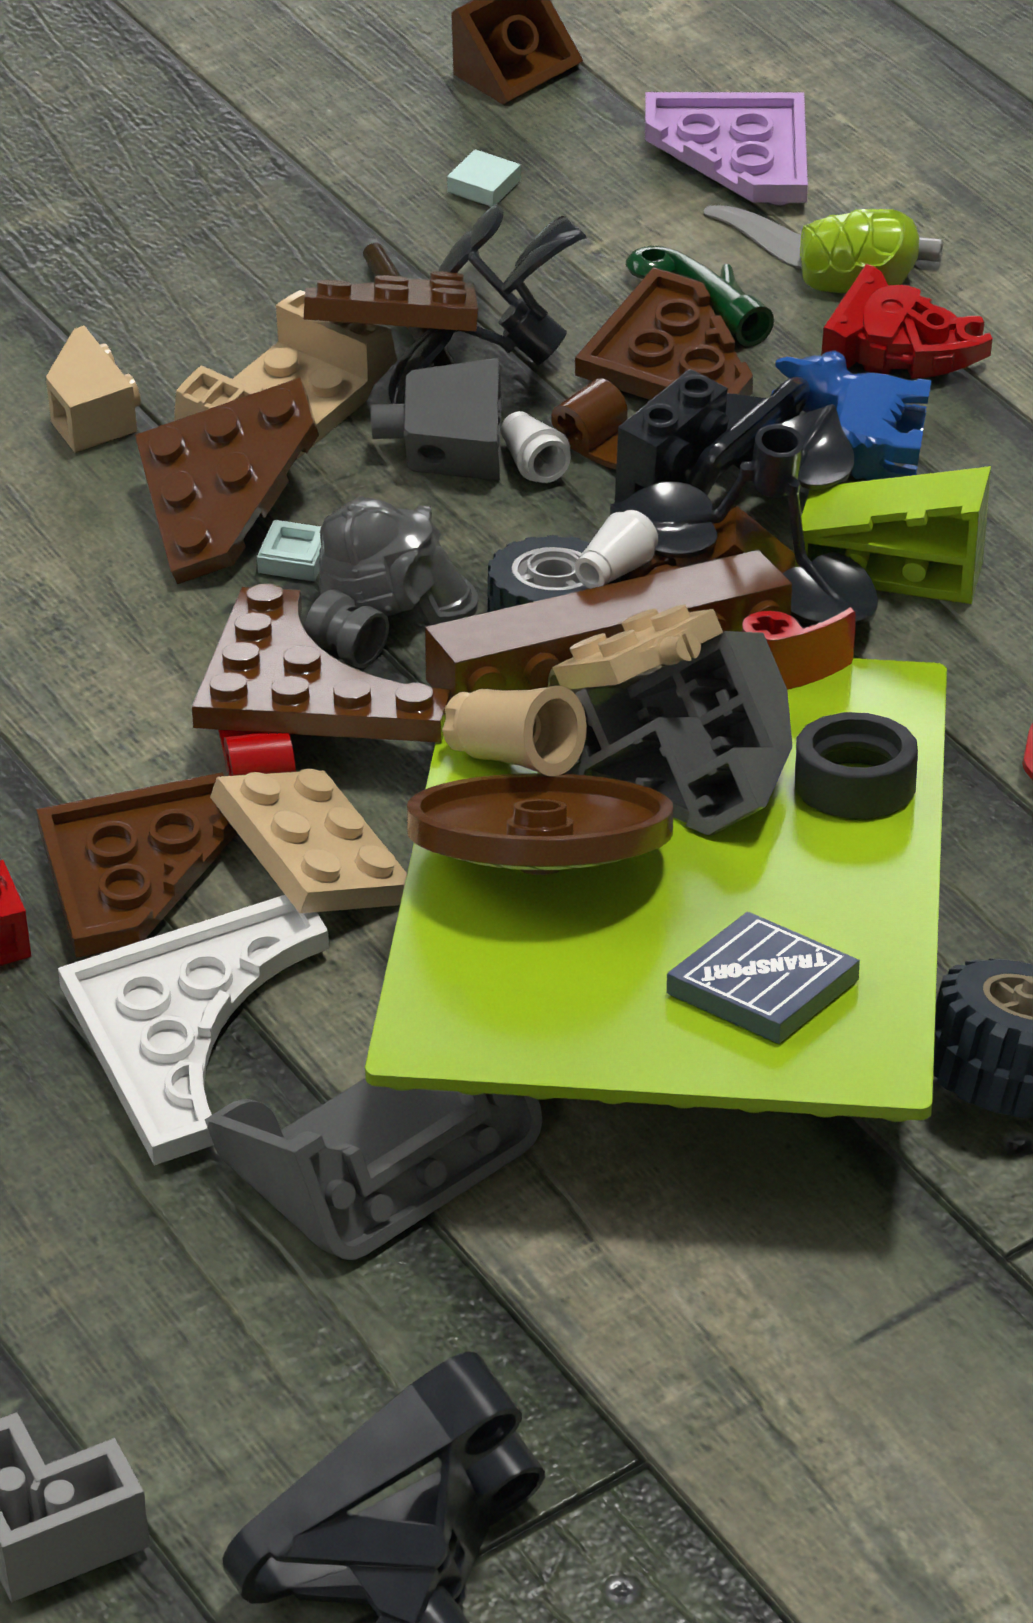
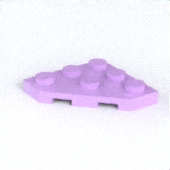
(736, 138)

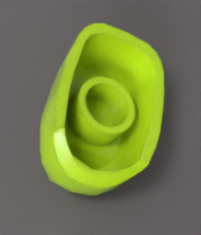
(841, 245)

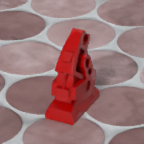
(902, 330)

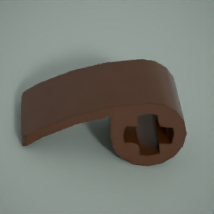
(592, 421)

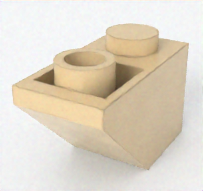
(90, 394)

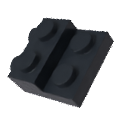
(669, 434)

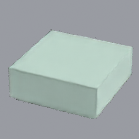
(483, 178)
(290, 551)

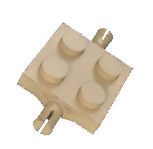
(646, 643)

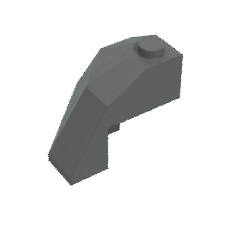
(696, 731)

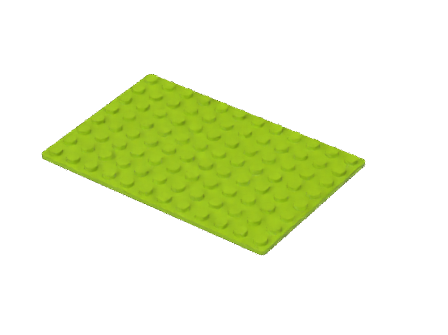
(565, 973)

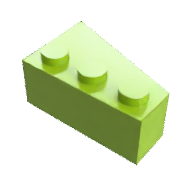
(906, 531)

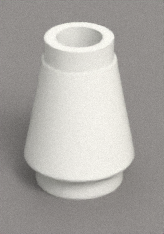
(536, 448)
(619, 547)

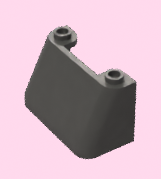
(372, 1157)

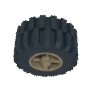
(987, 1035)

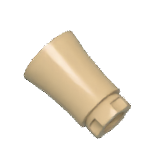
(520, 727)

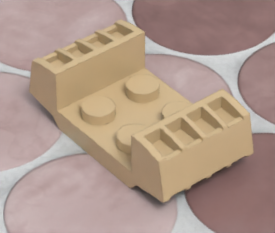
(332, 359)

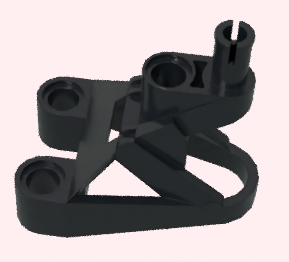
(397, 1548)

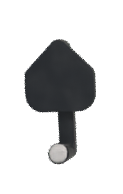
(746, 418)

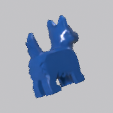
(870, 412)

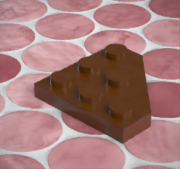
(396, 301)
(660, 336)
(222, 472)
(130, 857)

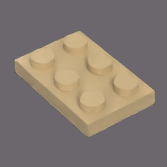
(311, 840)

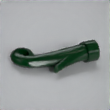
(743, 314)

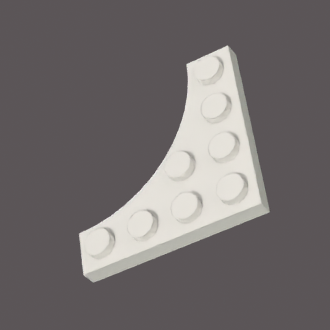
(163, 1003)

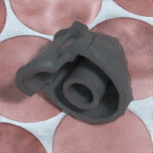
(392, 561)

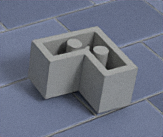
(64, 1513)

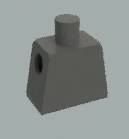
(448, 420)

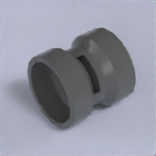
(349, 630)

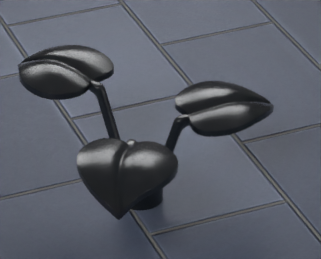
(524, 321)
(797, 453)

